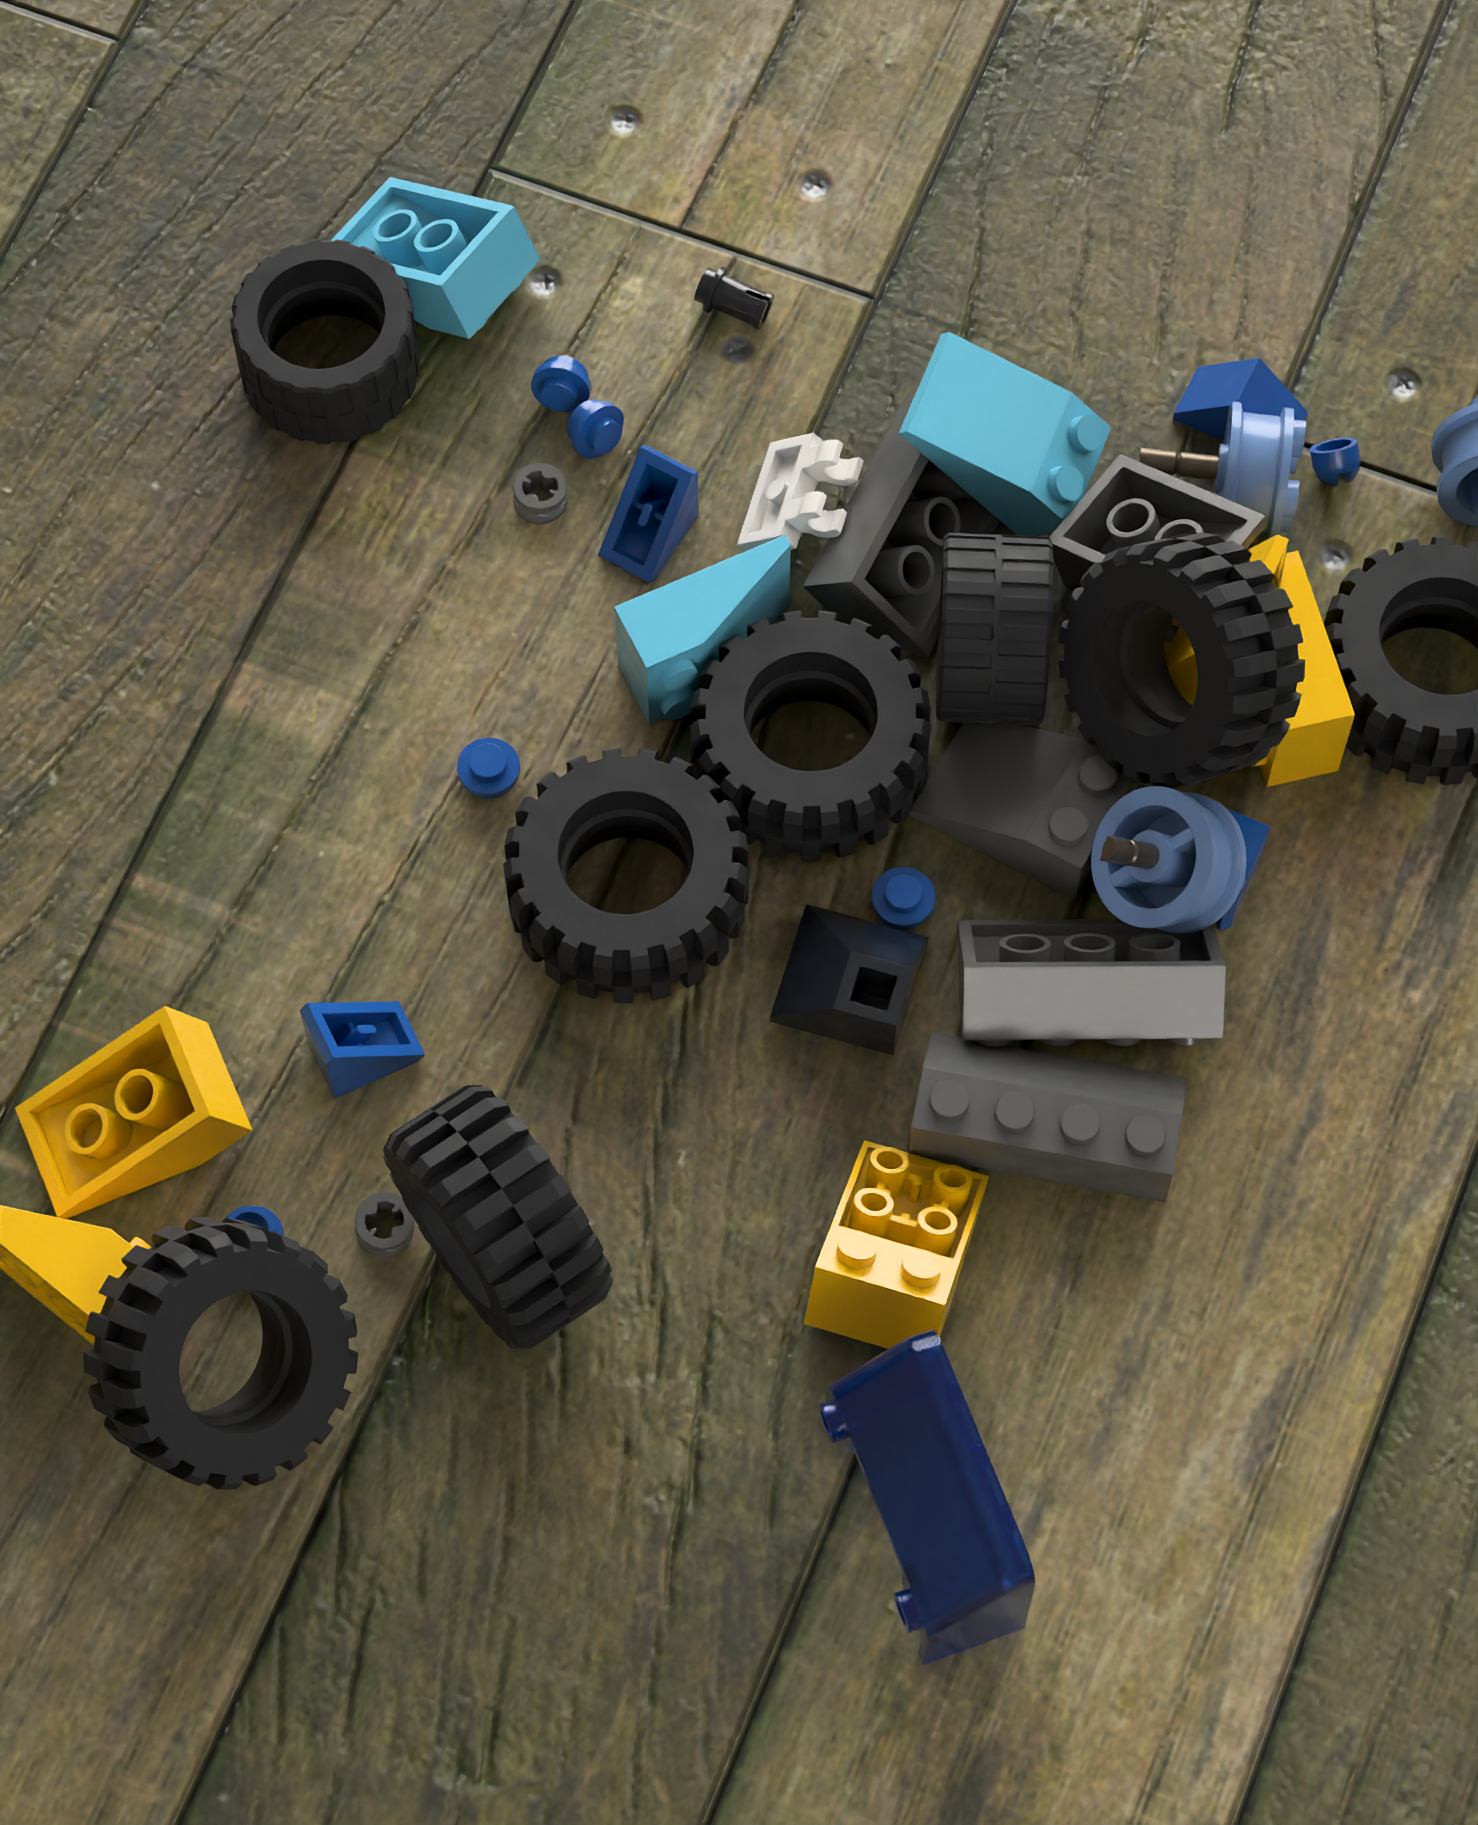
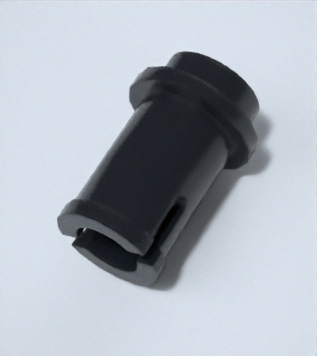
(733, 297)

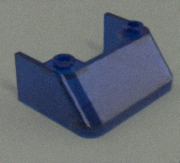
(936, 1496)

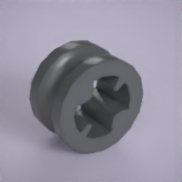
(528, 504)
(368, 1213)

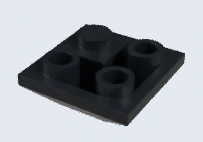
(849, 979)

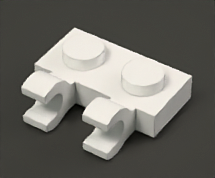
(785, 491)

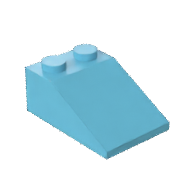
(449, 248)
(1005, 435)
(680, 626)

